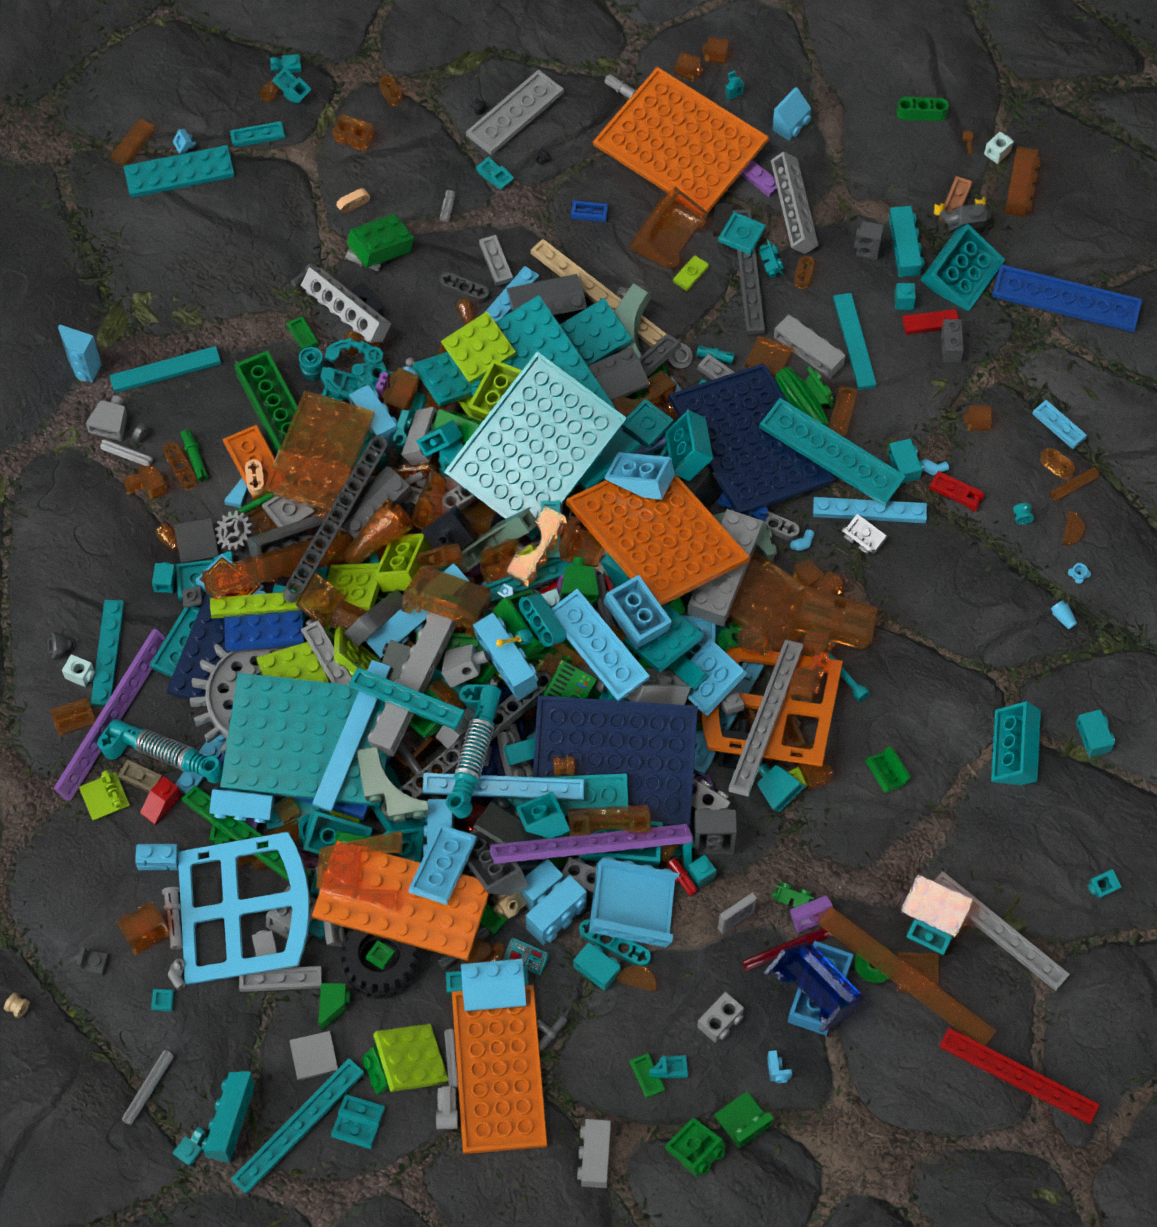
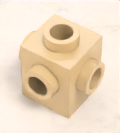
(508, 905)

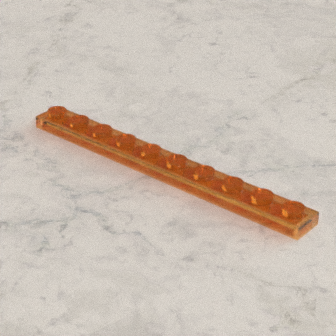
(906, 976)

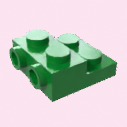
(696, 1147)

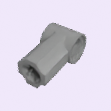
(446, 1114)

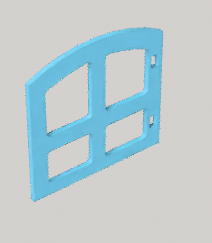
(233, 908)

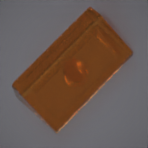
(446, 693)

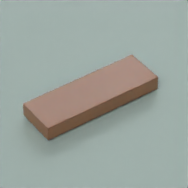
(957, 194)

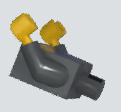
(973, 214)

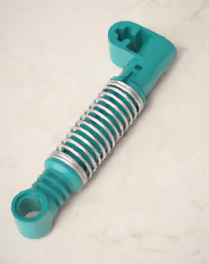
(481, 730)
(161, 749)

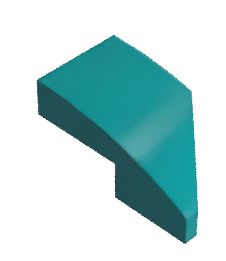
(670, 1067)

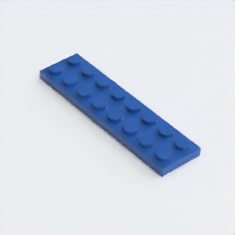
(1067, 298)

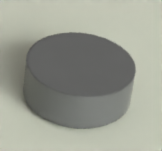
(140, 432)

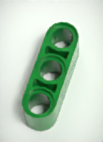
(922, 109)

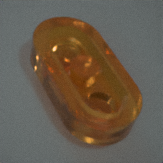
(1057, 462)

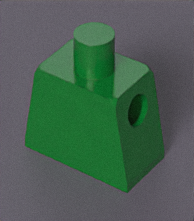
(581, 578)

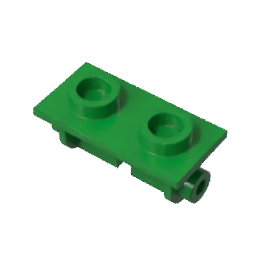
(786, 892)

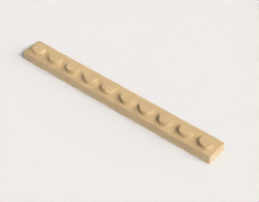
(591, 287)

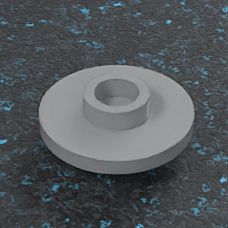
(681, 357)

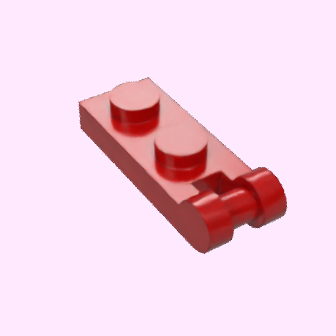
(956, 490)

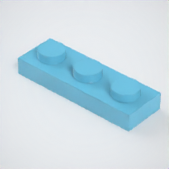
(1059, 424)

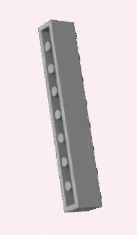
(416, 676)

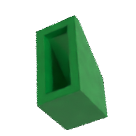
(332, 1002)

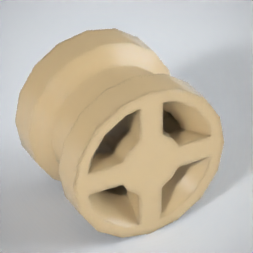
(16, 1005)

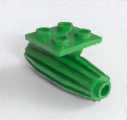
(806, 394)

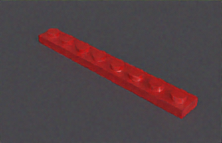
(1019, 1076)

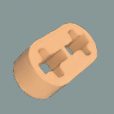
(353, 200)
(250, 477)

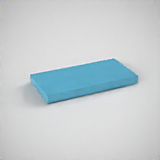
(442, 864)

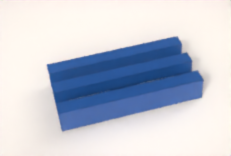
(589, 213)

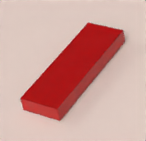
(927, 321)

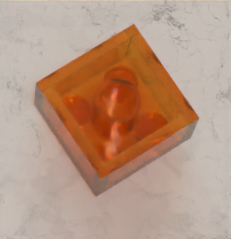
(401, 390)
(143, 928)

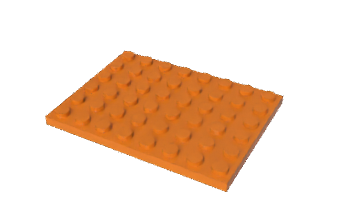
(680, 140)
(664, 541)

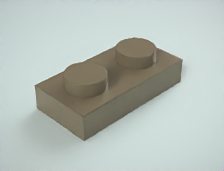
(139, 776)

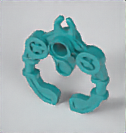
(364, 372)

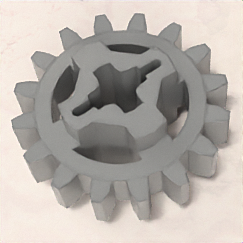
(234, 531)

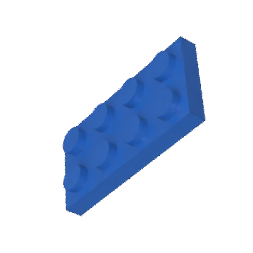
(263, 631)

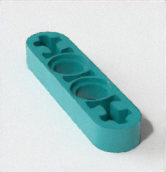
(612, 947)

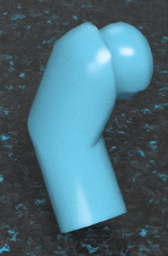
(932, 468)
(802, 543)

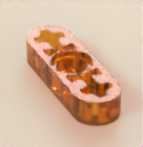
(179, 473)

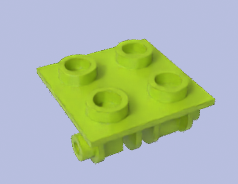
(104, 795)

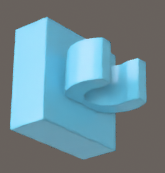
(183, 141)

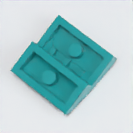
(358, 1121)

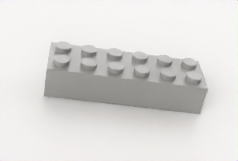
(715, 599)

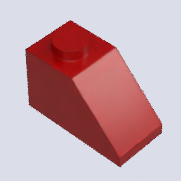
(160, 800)

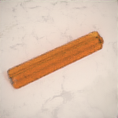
(1074, 483)

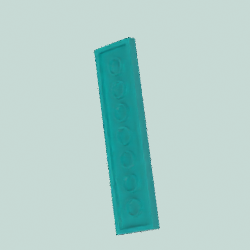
(832, 451)

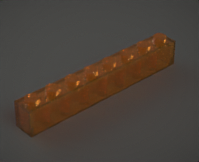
(267, 566)

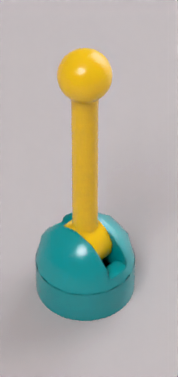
(522, 637)

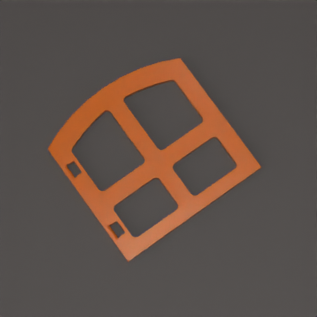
(775, 749)

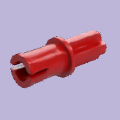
(683, 878)

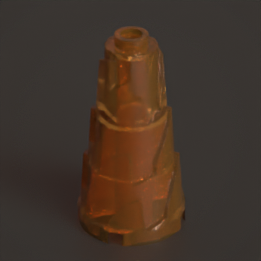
(384, 526)

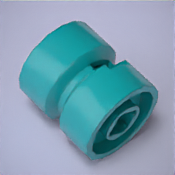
(311, 363)

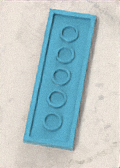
(599, 646)

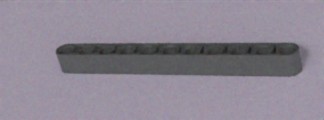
(331, 524)
(455, 749)

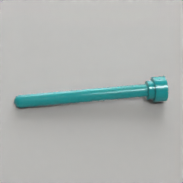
(860, 692)

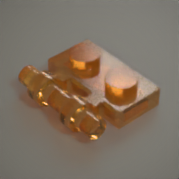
(552, 661)

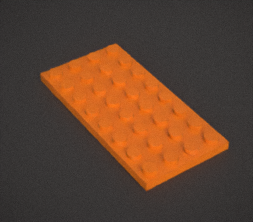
(418, 920)
(499, 1077)

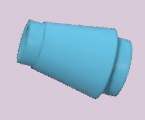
(1064, 614)

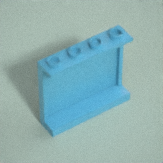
(633, 902)

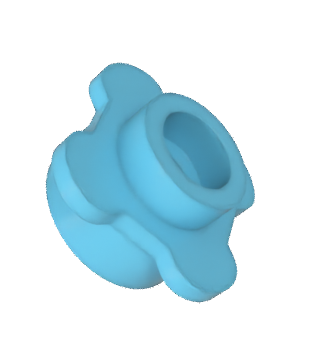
(1079, 567)

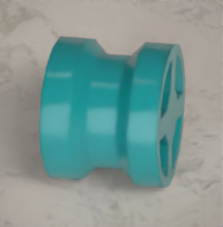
(1023, 514)

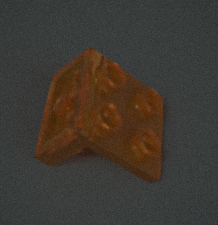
(579, 544)
(497, 559)

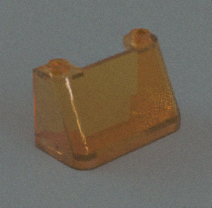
(668, 228)
(430, 506)
(447, 597)

